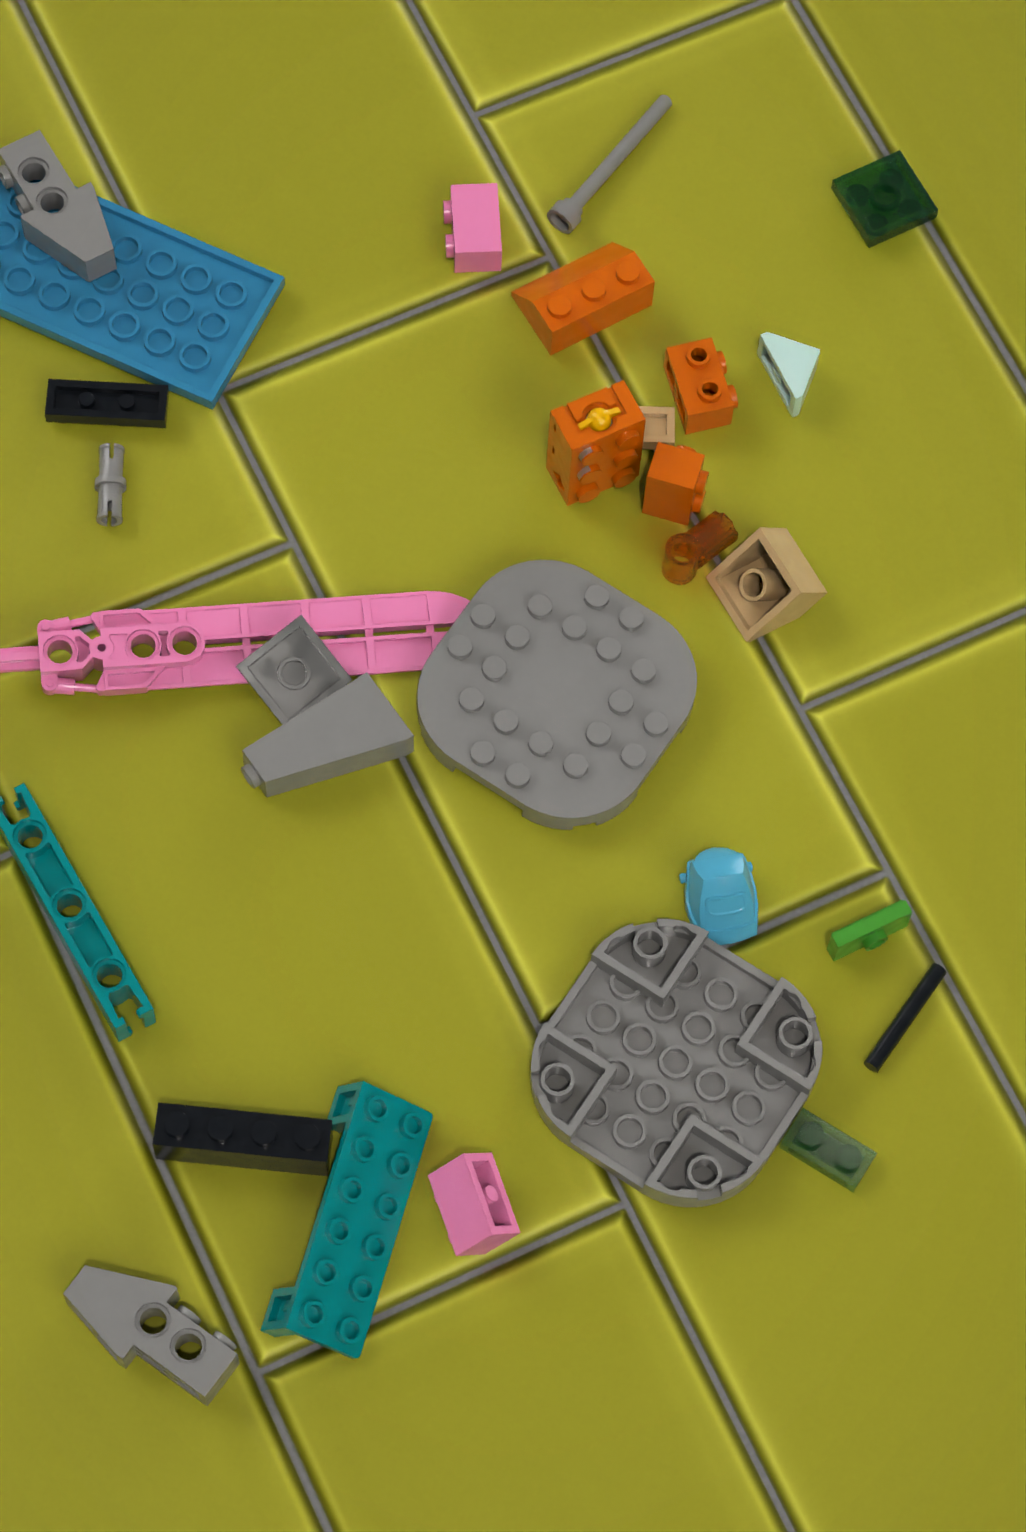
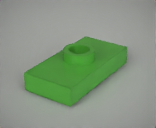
(869, 931)

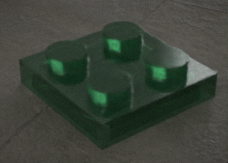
(884, 198)

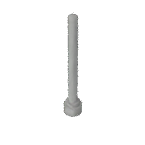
(567, 213)

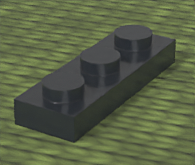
(107, 403)

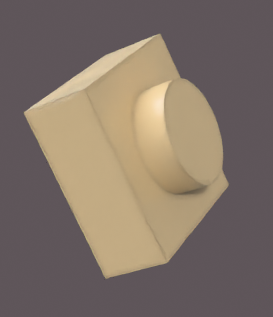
(658, 426)

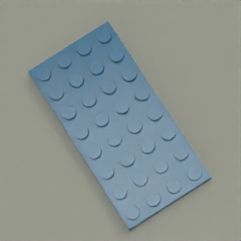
(165, 314)

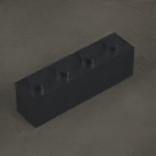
(243, 1139)

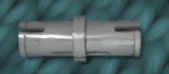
(110, 484)

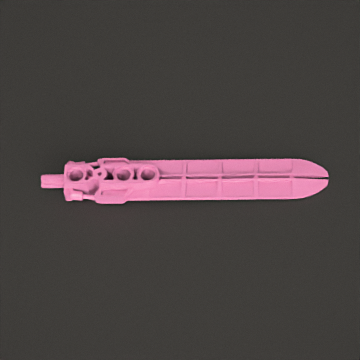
(231, 623)

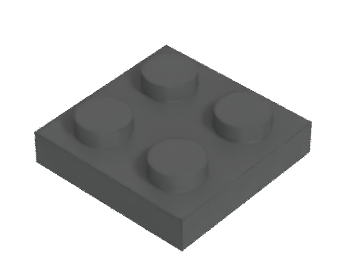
(293, 671)

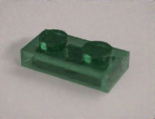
(828, 1150)

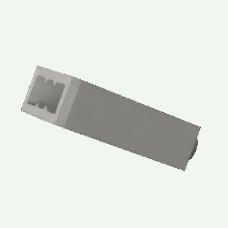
(330, 739)

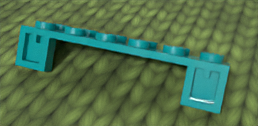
(354, 1221)

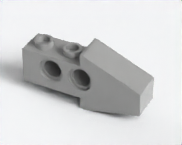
(76, 232)
(115, 1312)

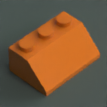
(585, 296)

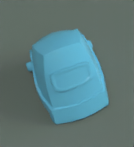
(721, 895)

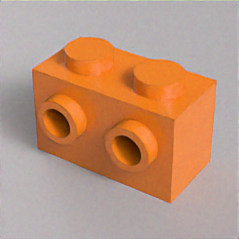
(699, 385)
(675, 483)

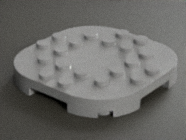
(556, 693)
(675, 1063)

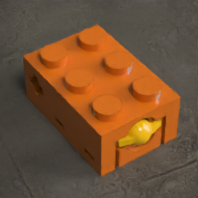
(595, 443)

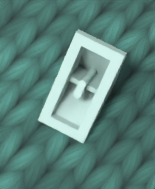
(789, 366)

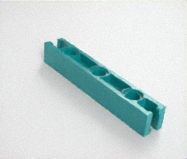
(83, 935)

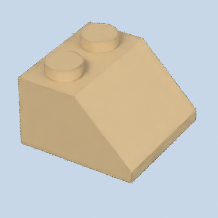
(766, 583)

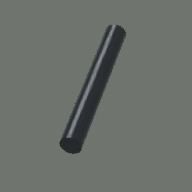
(905, 1017)

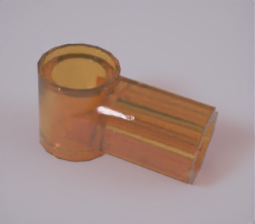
(698, 546)

